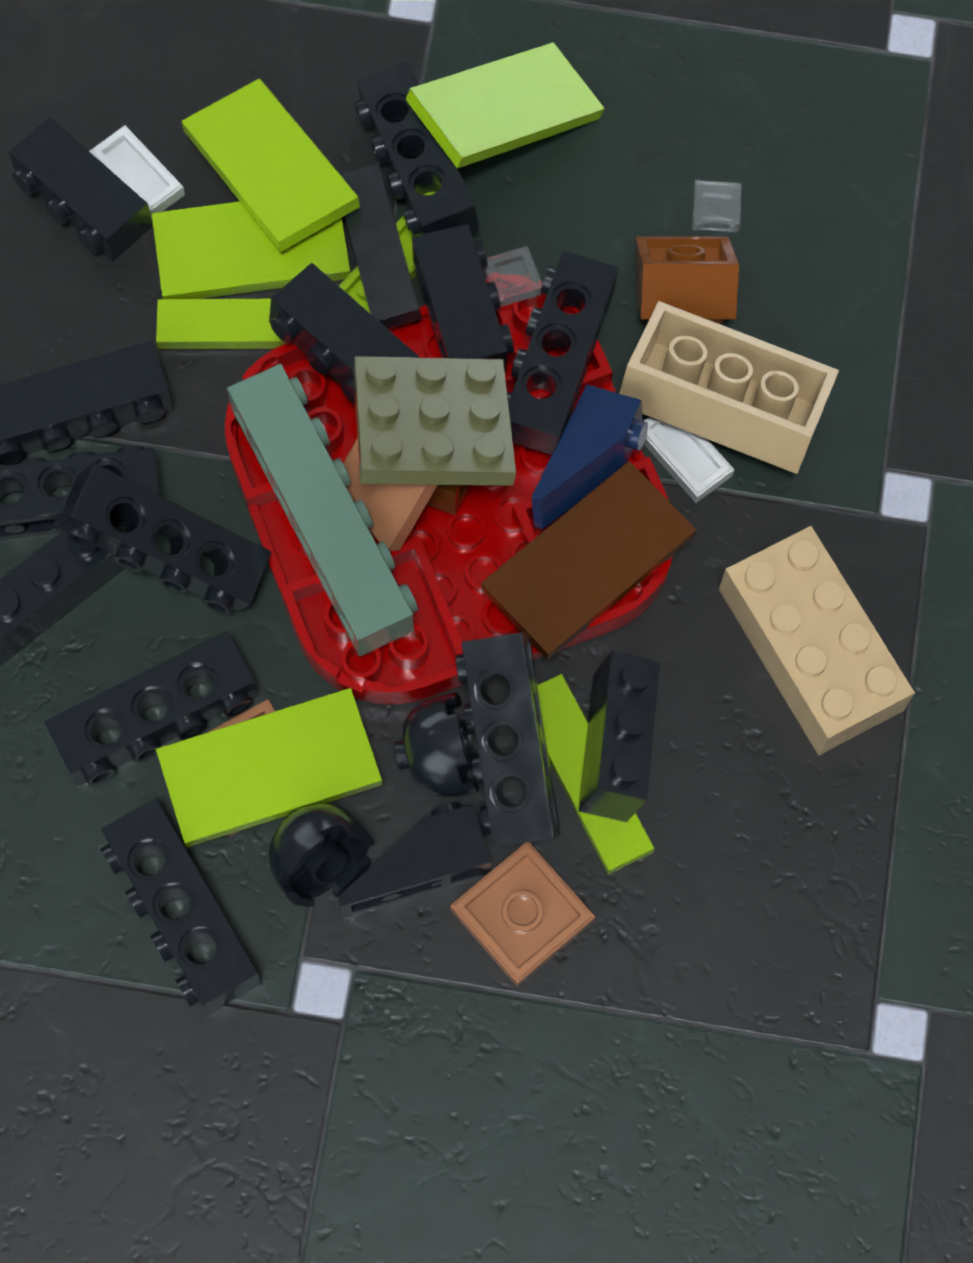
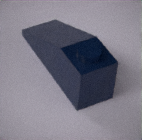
(591, 449)

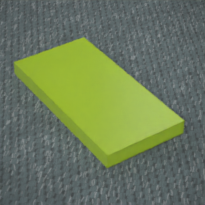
(504, 104)
(270, 164)
(227, 253)
(268, 767)

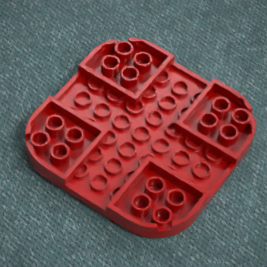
(443, 553)

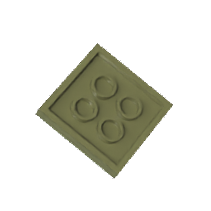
(433, 421)

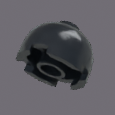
(437, 748)
(318, 852)

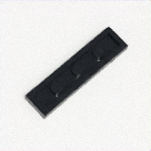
(380, 251)

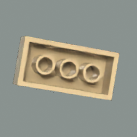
(728, 386)
(815, 640)

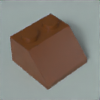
(687, 273)

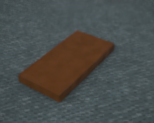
(588, 560)

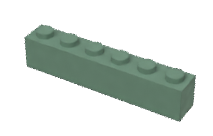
(322, 510)

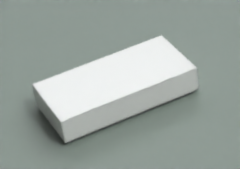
(139, 169)
(687, 458)

